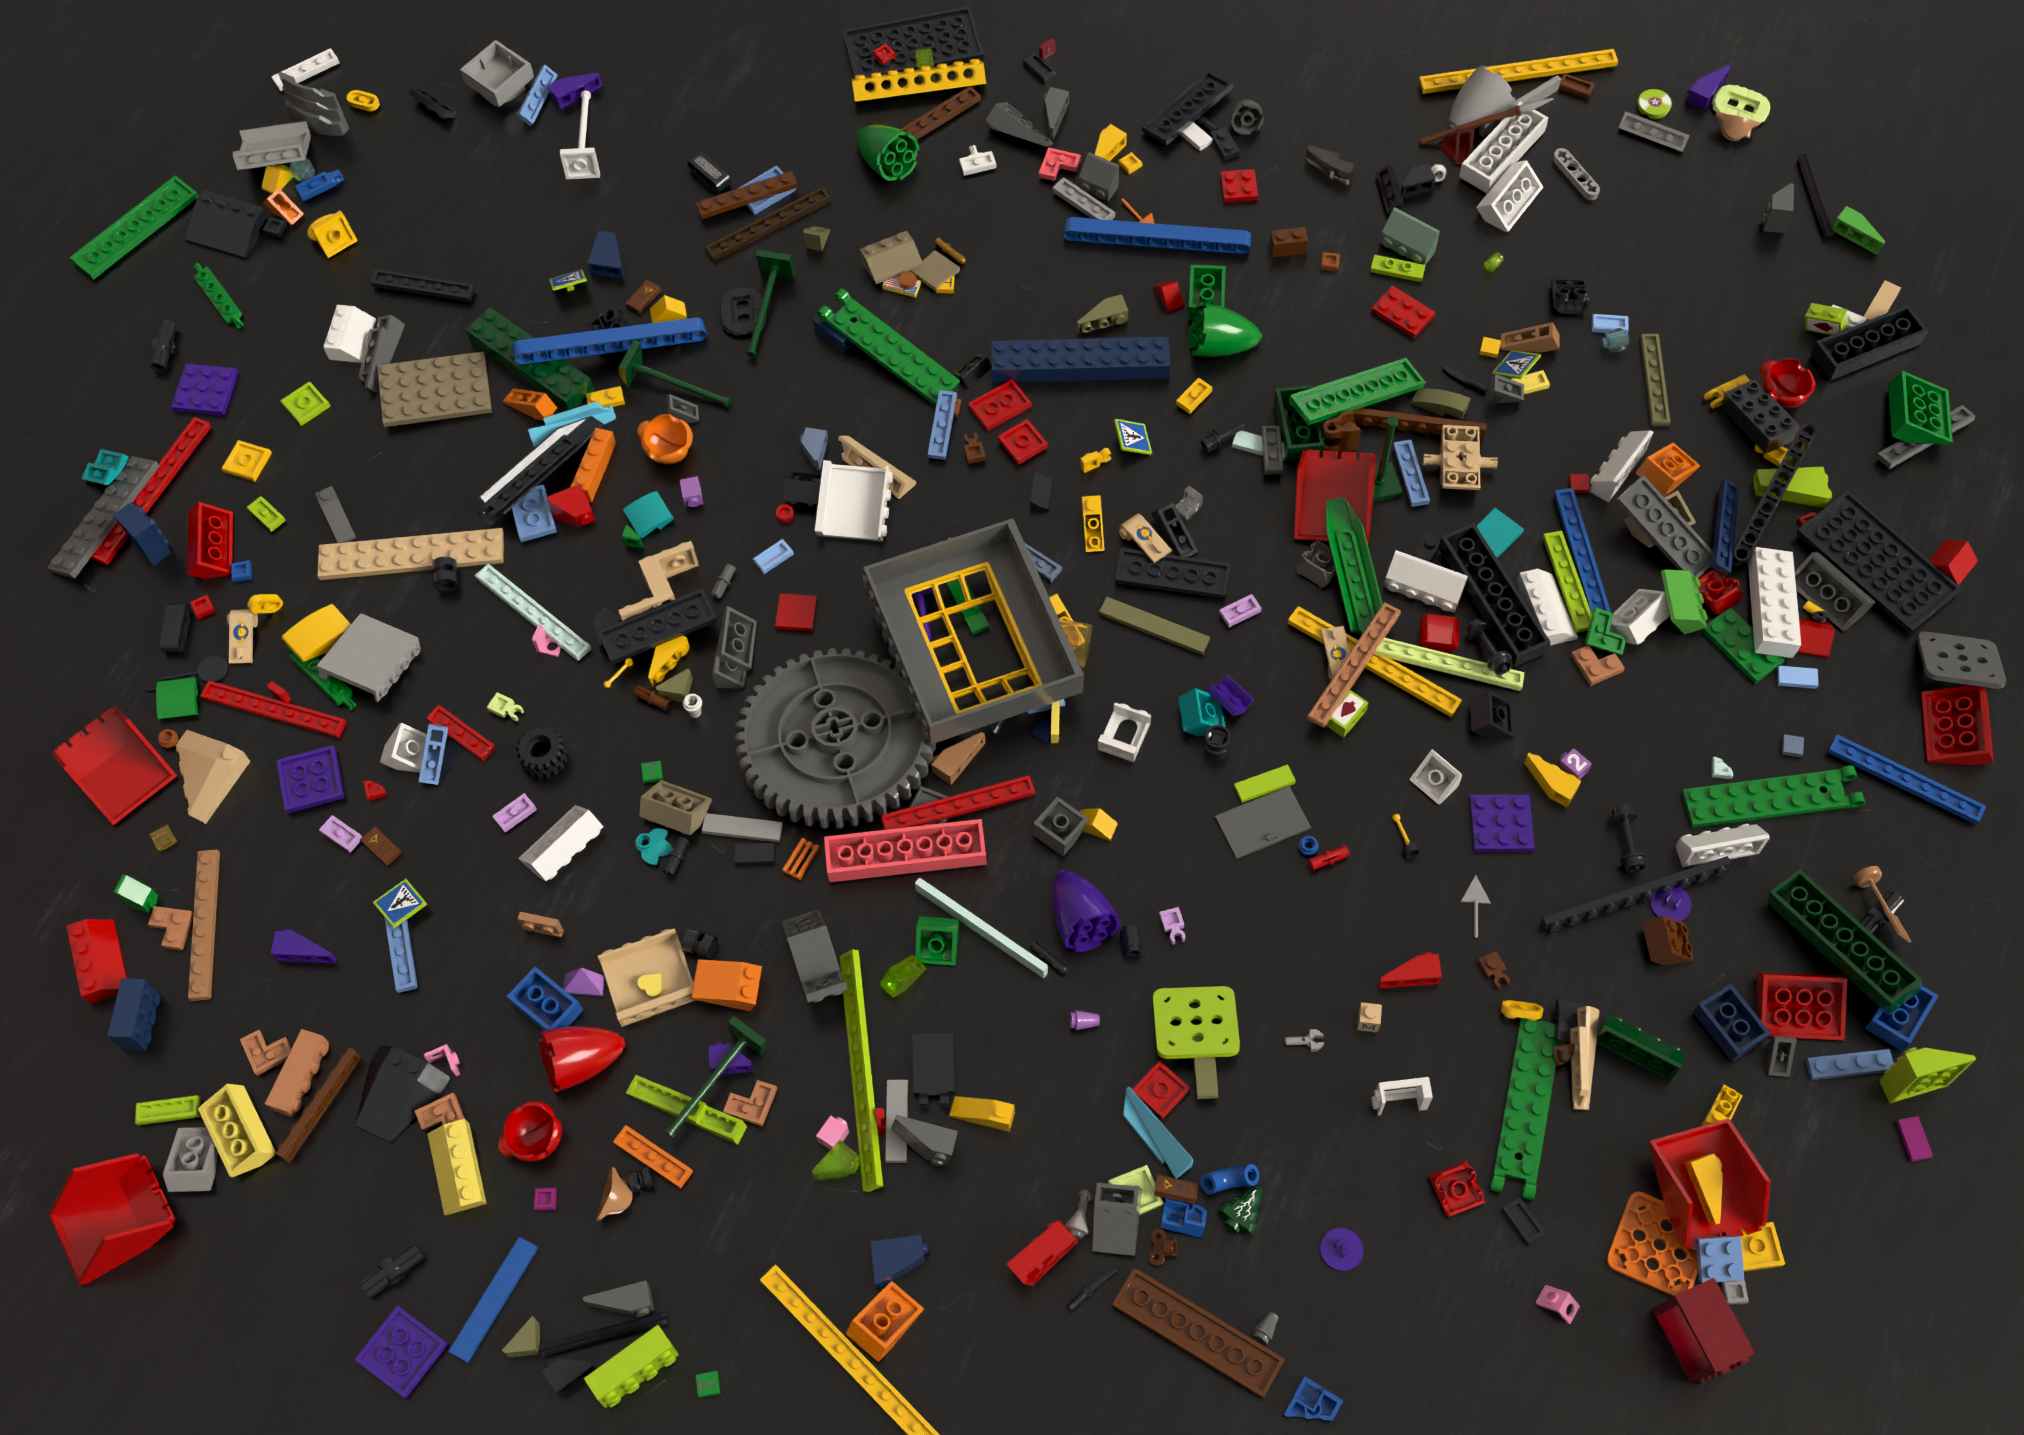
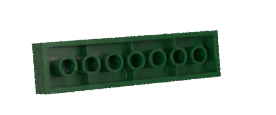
(556, 378)
(1845, 941)

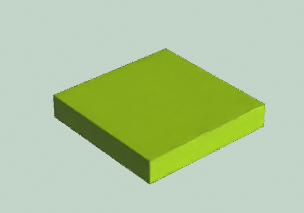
(305, 403)

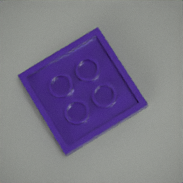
(204, 389)
(310, 779)
(1501, 823)
(401, 1352)

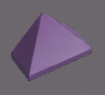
(584, 983)

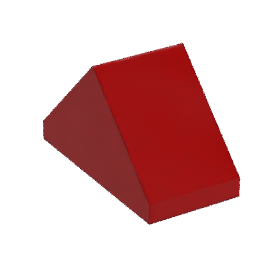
(1170, 295)

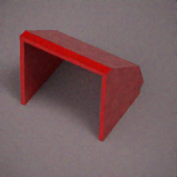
(1331, 479)
(114, 765)
(1743, 1183)
(109, 1215)

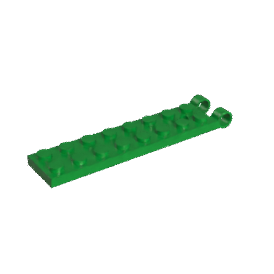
(888, 348)
(1770, 797)
(1526, 1106)

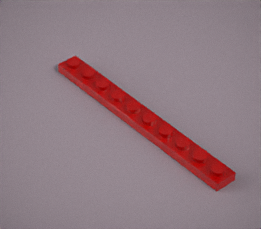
(155, 486)

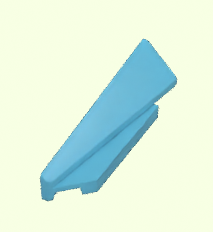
(555, 421)
(1155, 1135)

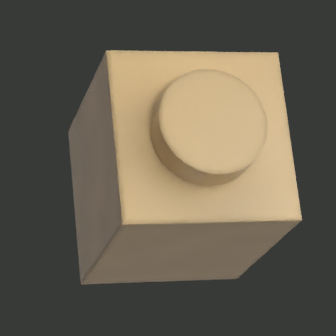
(1369, 1017)

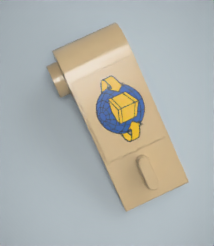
(1145, 536)
(241, 635)
(1336, 648)

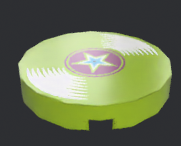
(1654, 103)

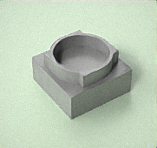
(497, 74)

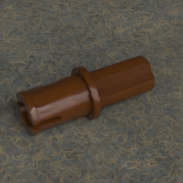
(652, 697)

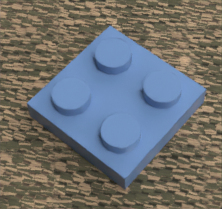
(1720, 1258)

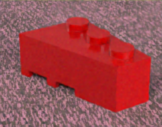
(1042, 1253)

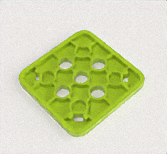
(1181, 1036)

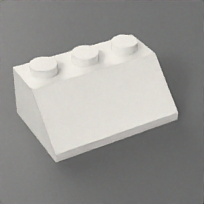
(348, 334)
(1640, 615)

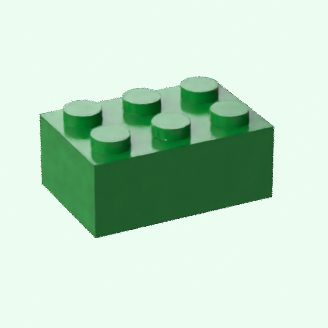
(1206, 286)

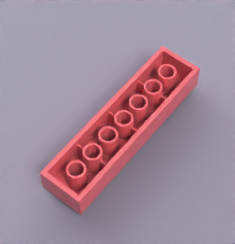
(905, 850)

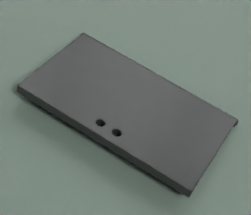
(1267, 817)

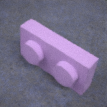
(1240, 610)
(514, 812)
(340, 833)

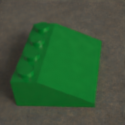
(1919, 411)

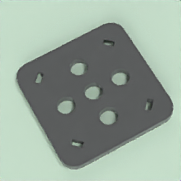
(1949, 669)

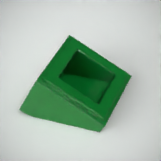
(631, 538)

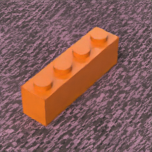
(595, 462)

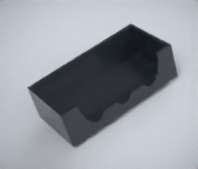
(1760, 416)

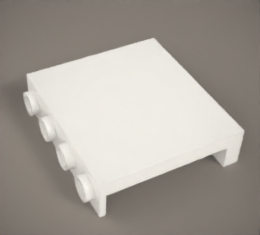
(853, 502)

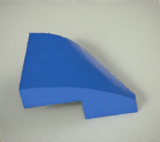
(1183, 1217)

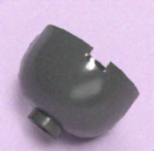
(1246, 117)

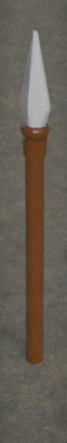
(1525, 107)

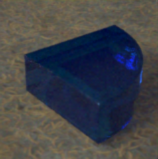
(1043, 732)

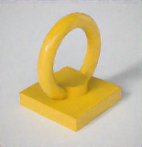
(332, 233)

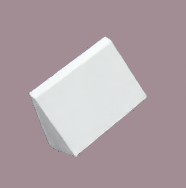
(1436, 777)

